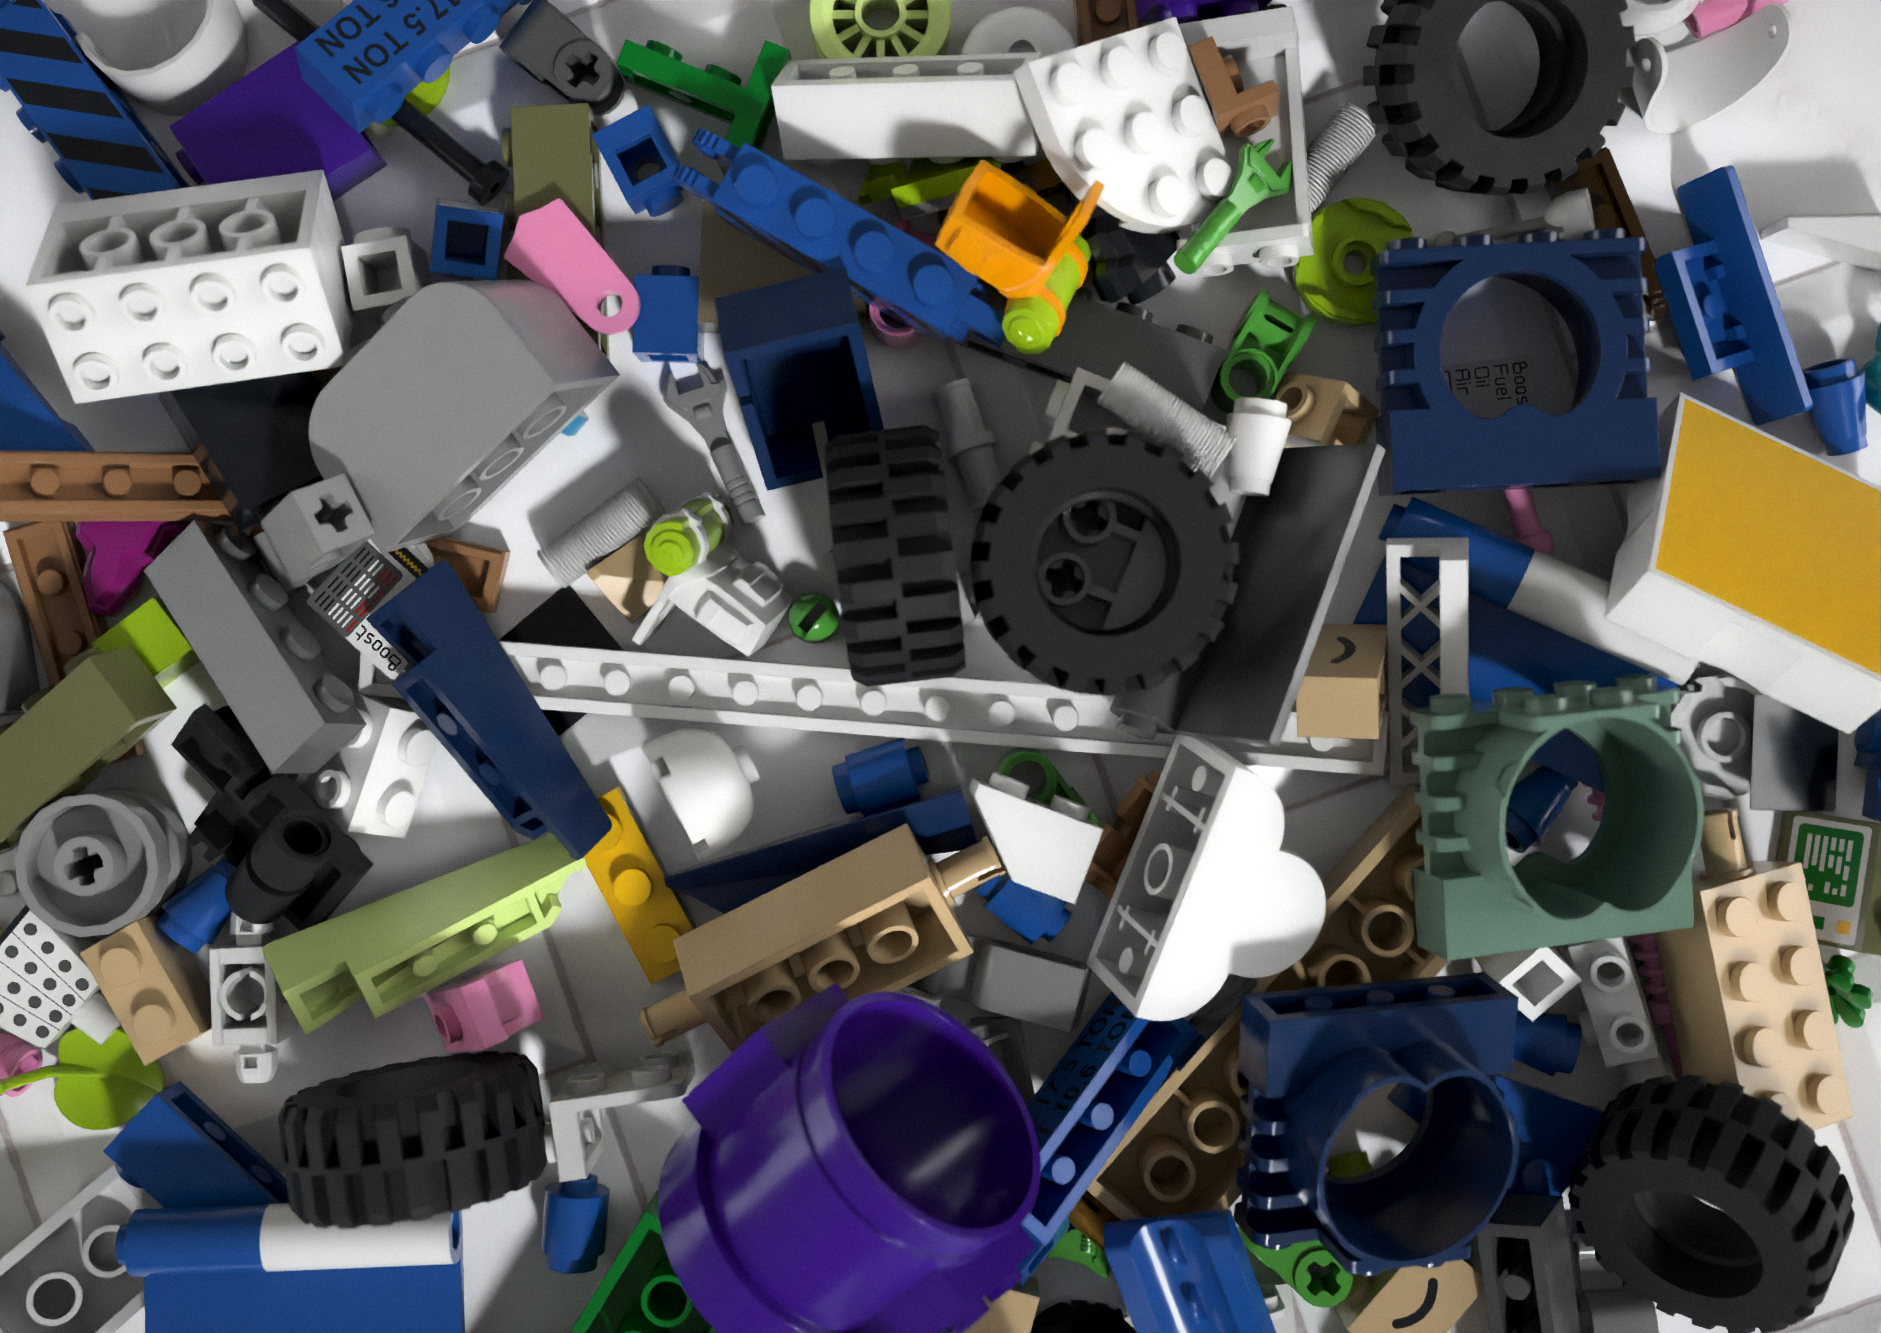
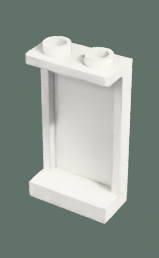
(1280, 226)

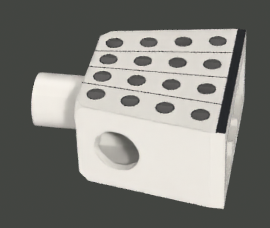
(49, 984)

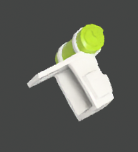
(709, 577)

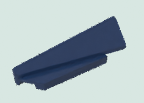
(486, 713)
(725, 883)

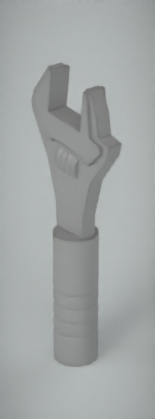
(705, 413)

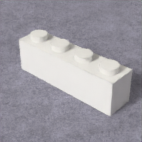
(904, 109)

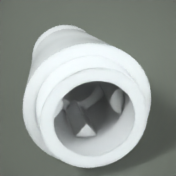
(1259, 442)

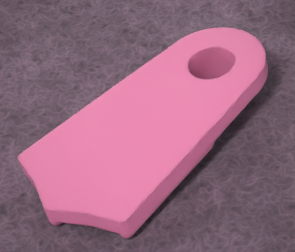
(565, 257)

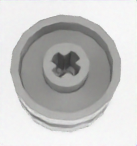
(102, 861)

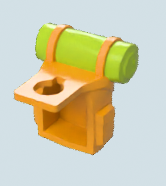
(1020, 248)

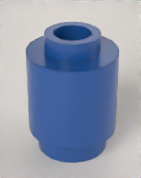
(880, 777)
(1024, 909)
(574, 1224)

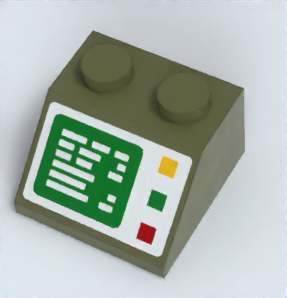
(1840, 875)

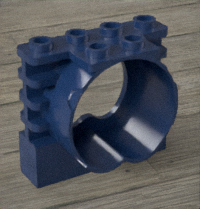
(1445, 448)
(1311, 1065)

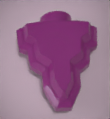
(118, 559)

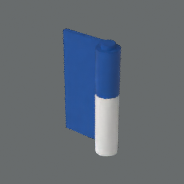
(1527, 625)
(278, 1275)

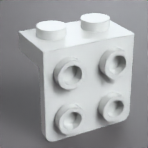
(377, 774)
(576, 1126)

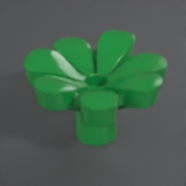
(1845, 996)

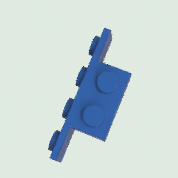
(1728, 302)

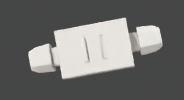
(230, 1006)

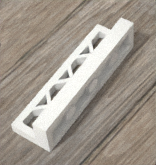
(1453, 642)

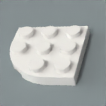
(1133, 121)

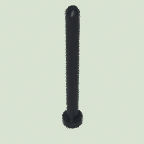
(484, 179)

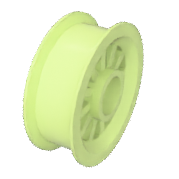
(830, 45)

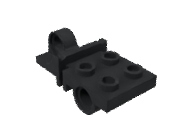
(271, 829)

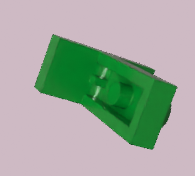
(712, 90)

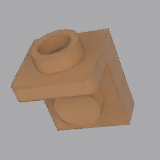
(1232, 107)

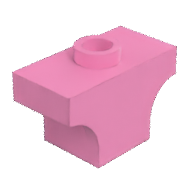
(484, 1008)

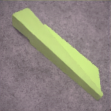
(421, 934)

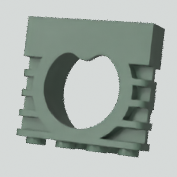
(1628, 877)

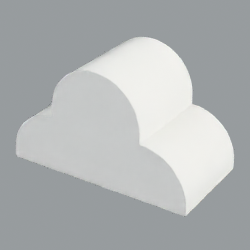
(1205, 889)

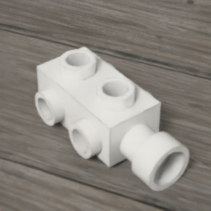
(1616, 1009)

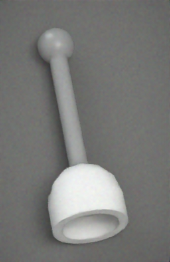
(1568, 214)

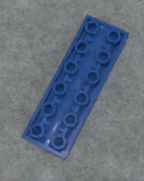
(1186, 1274)

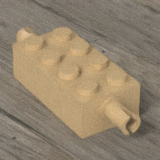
(857, 922)
(1753, 983)

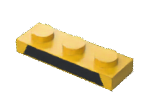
(635, 889)

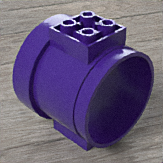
(852, 1174)

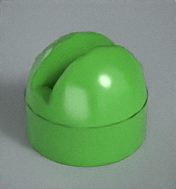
(823, 627)

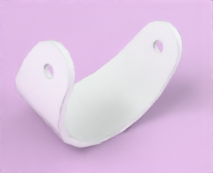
(195, 73)
(1710, 75)

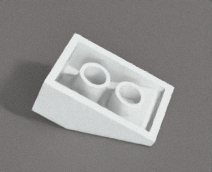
(68, 1267)

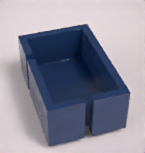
(794, 364)

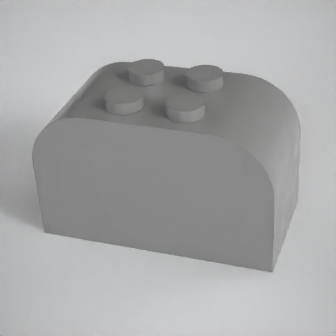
(453, 402)

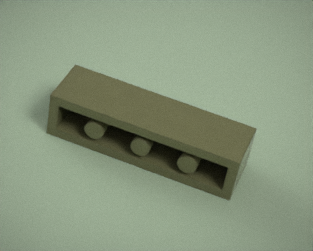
(554, 160)
(74, 733)

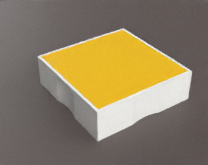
(1756, 564)

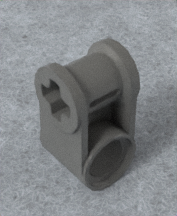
(560, 55)

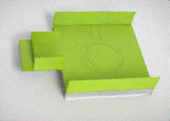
(925, 189)

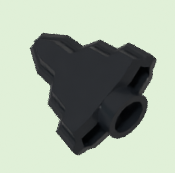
(1125, 259)

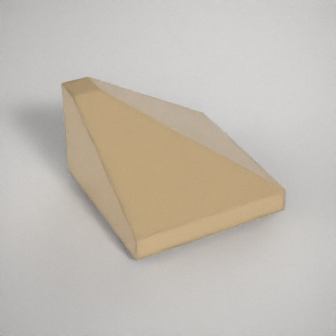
(629, 580)

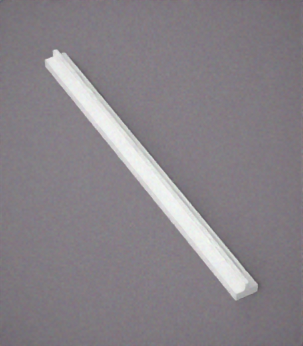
(833, 702)

